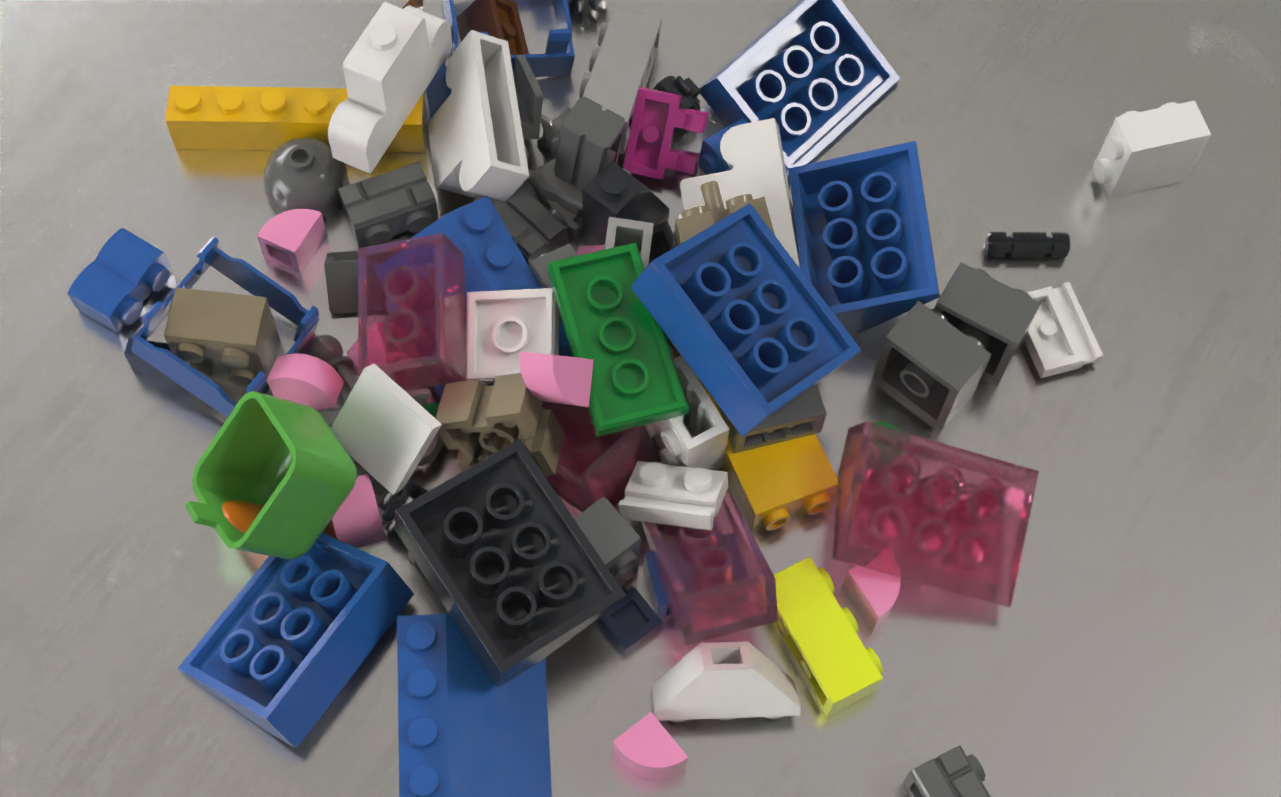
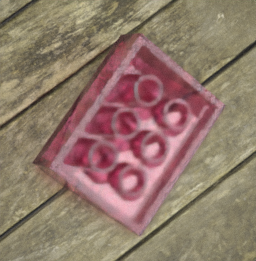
(931, 512)

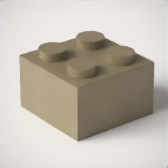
(223, 334)

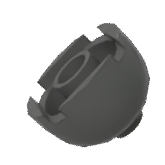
(304, 177)

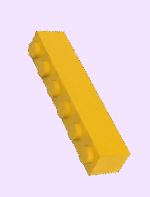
(268, 117)

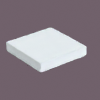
(506, 324)
(384, 429)

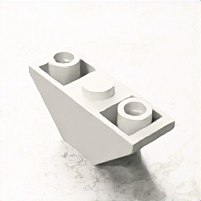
(724, 684)

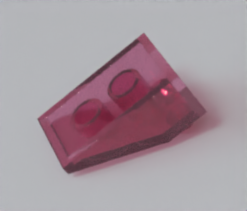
(594, 464)
(713, 577)

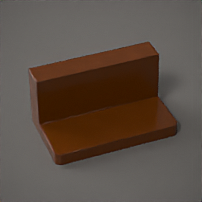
(497, 18)

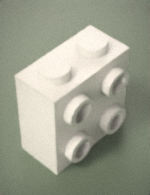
(1151, 148)
(694, 438)

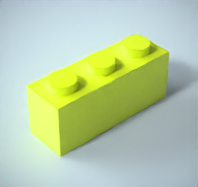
(824, 638)

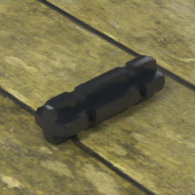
(1027, 244)

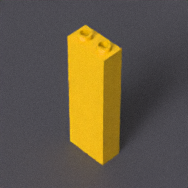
(778, 478)

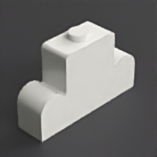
(385, 81)
(478, 128)
(757, 169)

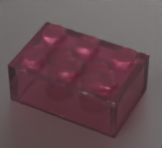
(413, 311)

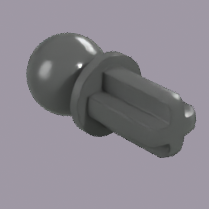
(331, 351)

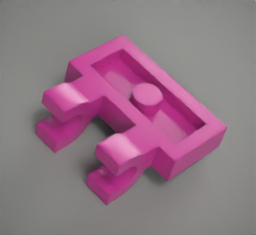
(653, 131)

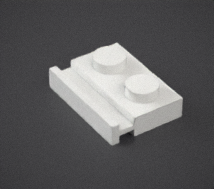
(1060, 333)
(674, 495)

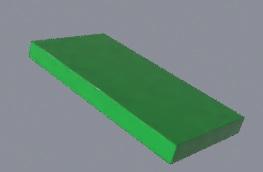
(607, 322)

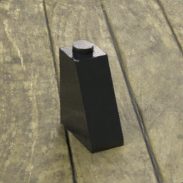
(616, 195)

